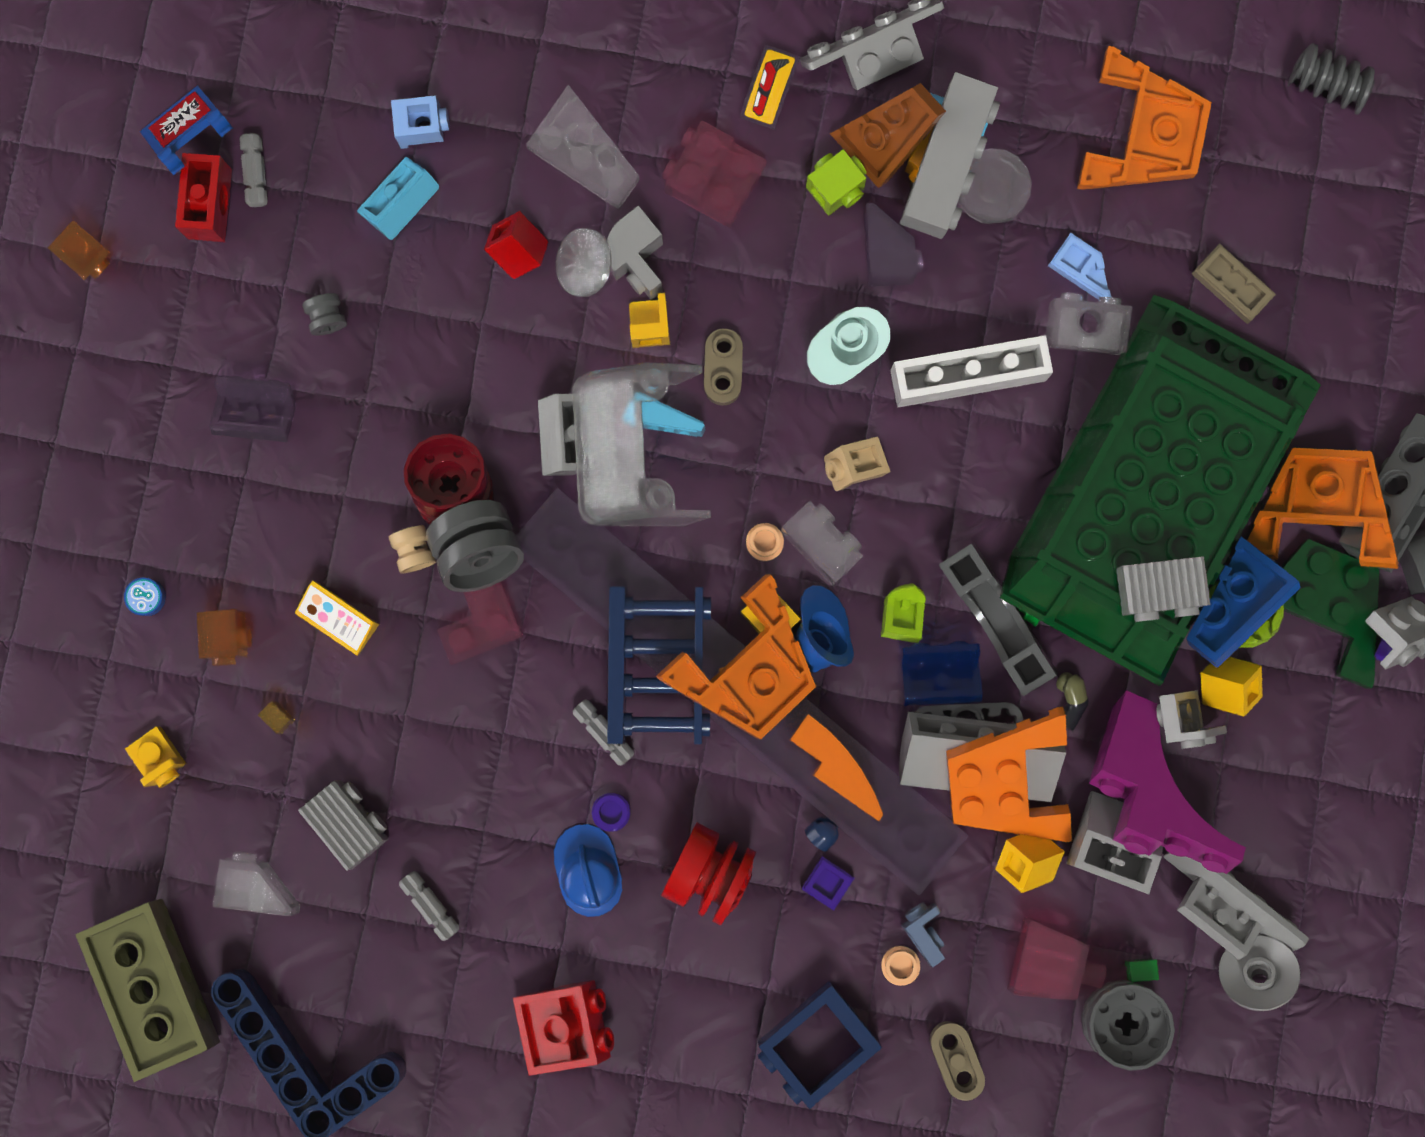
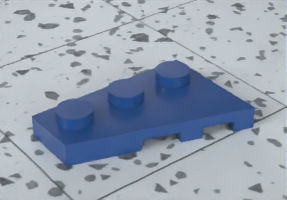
(1242, 602)

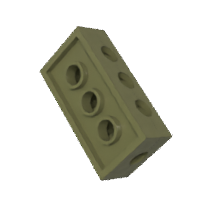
(123, 995)

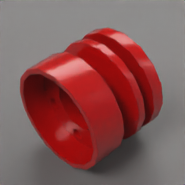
(709, 874)

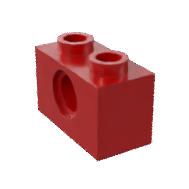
(203, 197)

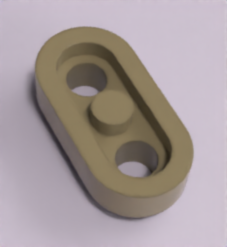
(723, 365)
(957, 1059)

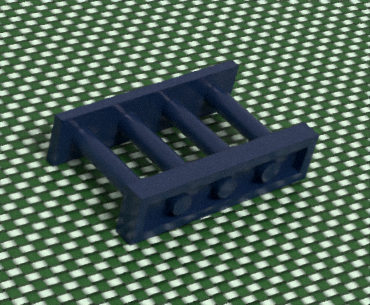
(624, 646)

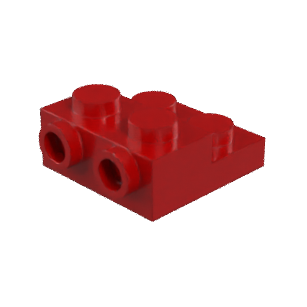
(563, 1027)

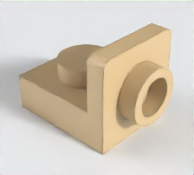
(856, 463)

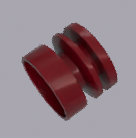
(445, 464)

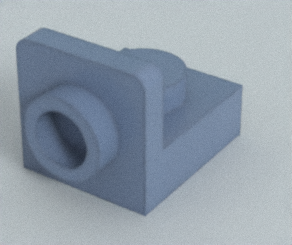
(926, 940)

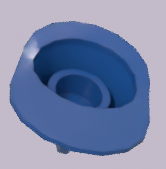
(823, 630)
(587, 870)

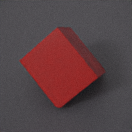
(516, 245)

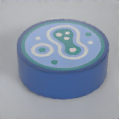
(144, 596)

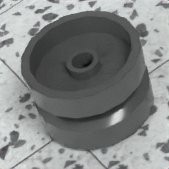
(474, 546)

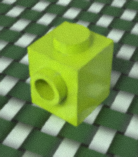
(837, 181)

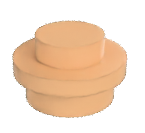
(764, 542)
(900, 965)

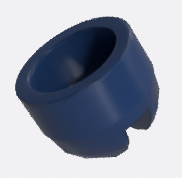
(822, 833)

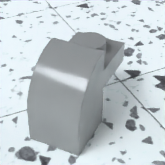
(630, 243)

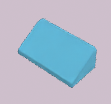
(398, 198)

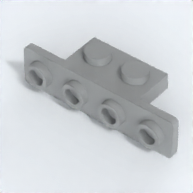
(877, 49)
(1231, 911)

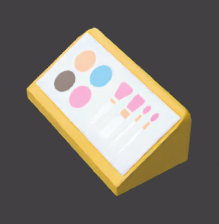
(336, 617)

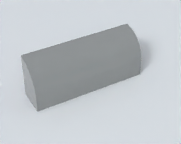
(930, 736)

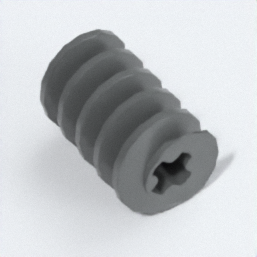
(1333, 77)

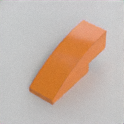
(837, 766)

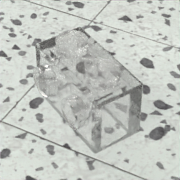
(822, 543)

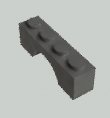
(1001, 621)

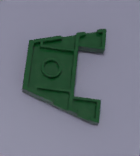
(1340, 598)

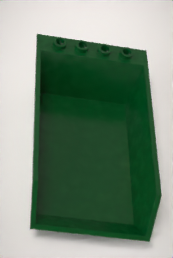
(1156, 476)

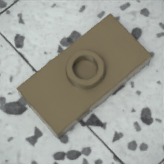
(1233, 284)

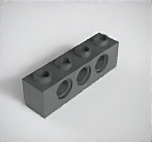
(1405, 509)

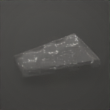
(583, 151)

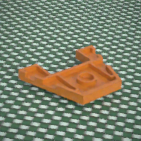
(1163, 131)
(1328, 490)
(758, 682)
(991, 781)

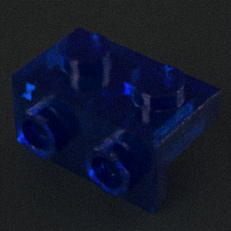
(941, 673)

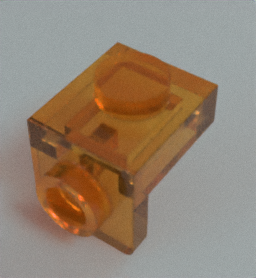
(80, 251)

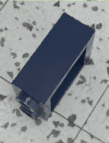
(774, 1061)

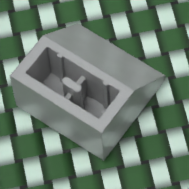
(1100, 855)

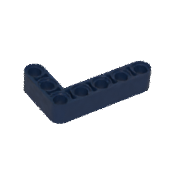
(296, 1062)

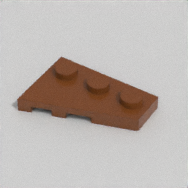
(890, 132)

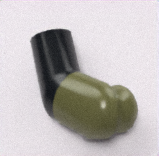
(1076, 698)

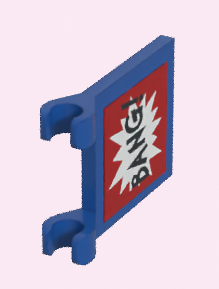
(181, 124)

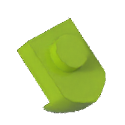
(904, 614)

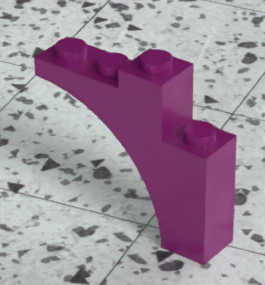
(1153, 809)

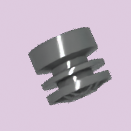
(1143, 1041)

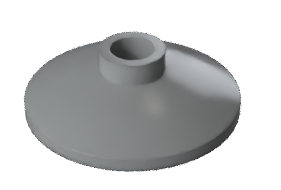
(1267, 958)

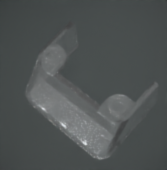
(611, 446)

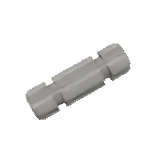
(253, 170)
(597, 727)
(429, 905)

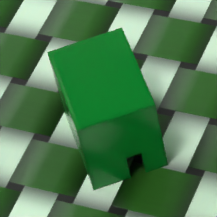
(1142, 970)

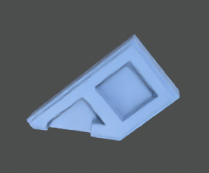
(1081, 266)

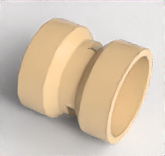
(412, 549)

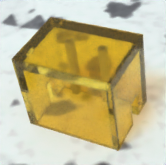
(276, 717)

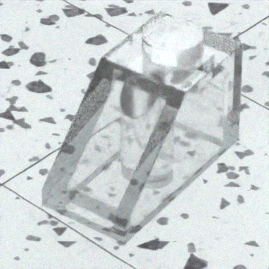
(252, 887)

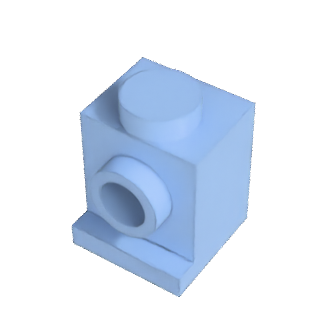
(412, 111)

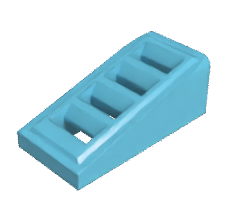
(667, 419)

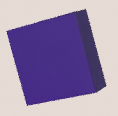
(827, 883)

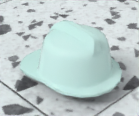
(848, 345)

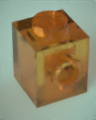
(223, 636)

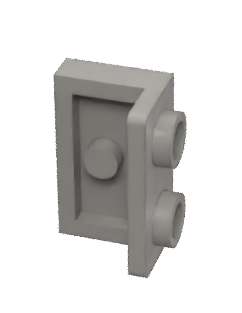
(1402, 629)
(1183, 720)

